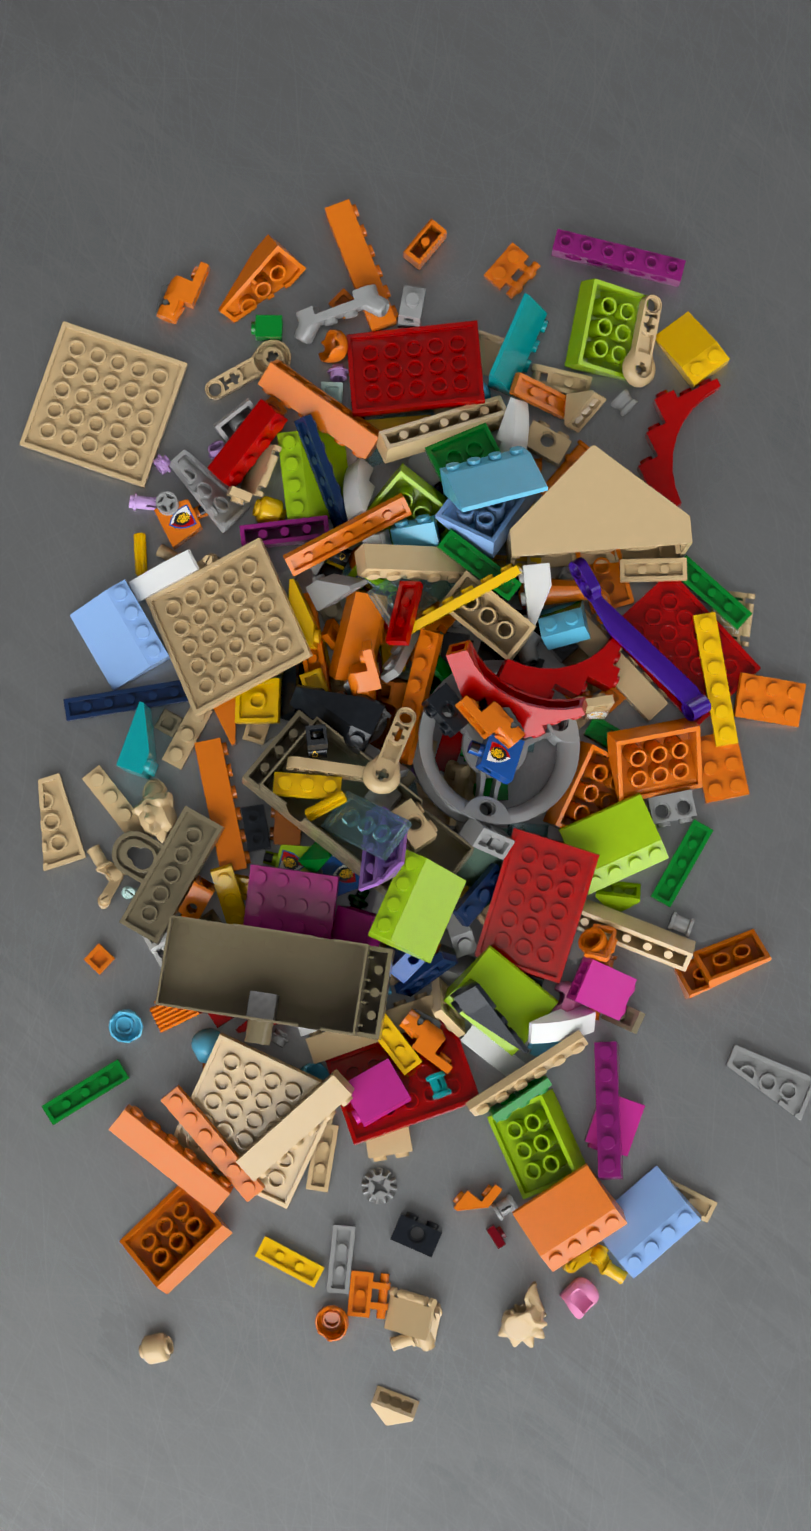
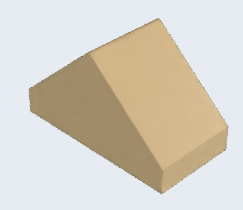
(595, 512)

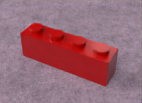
(247, 443)

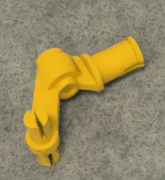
(600, 1258)

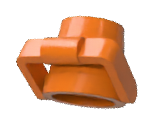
(595, 942)

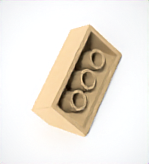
(492, 619)

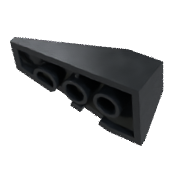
(348, 715)

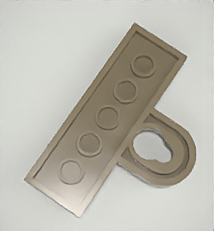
(171, 873)

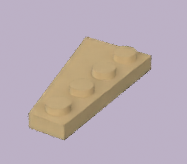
(59, 830)

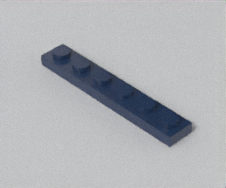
(322, 469)
(124, 700)

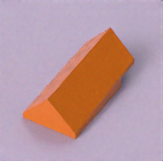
(358, 623)
(721, 963)

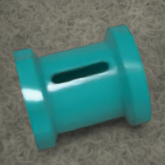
(438, 1085)

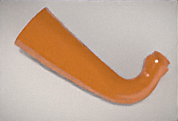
(565, 591)

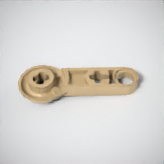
(643, 345)
(251, 368)
(388, 759)

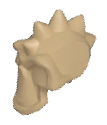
(156, 810)
(525, 1320)

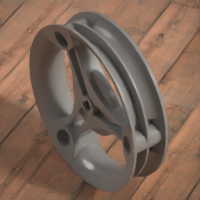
(452, 804)

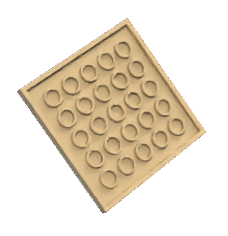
(103, 404)
(228, 627)
(244, 1097)

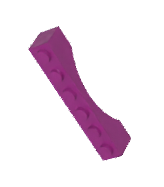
(608, 1111)

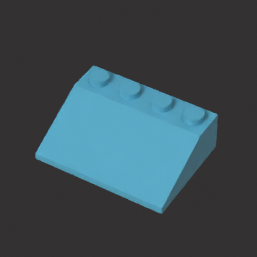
(492, 479)

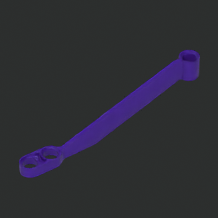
(693, 702)

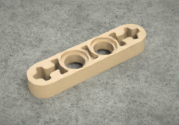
(325, 768)

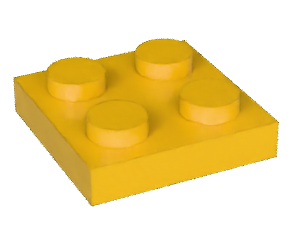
(260, 704)

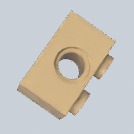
(552, 454)
(425, 834)

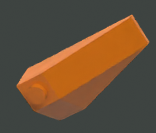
(263, 275)

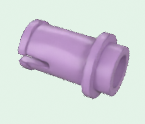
(142, 502)

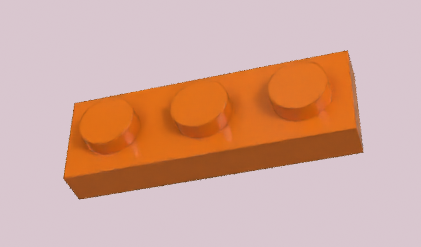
(538, 395)

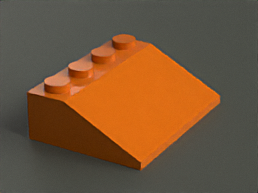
(656, 759)
(589, 790)
(570, 1217)
(174, 1239)

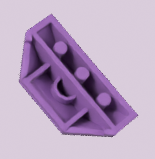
(376, 870)

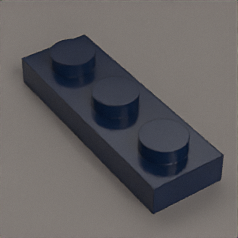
(477, 896)
(426, 974)

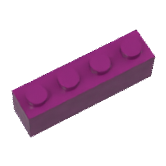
(285, 531)

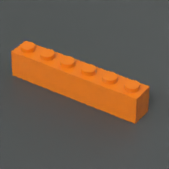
(358, 258)
(326, 411)
(220, 802)
(171, 1158)

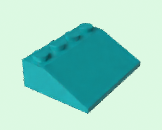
(518, 345)
(139, 749)

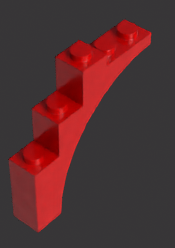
(662, 438)
(567, 680)
(531, 711)

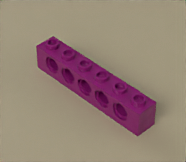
(618, 258)

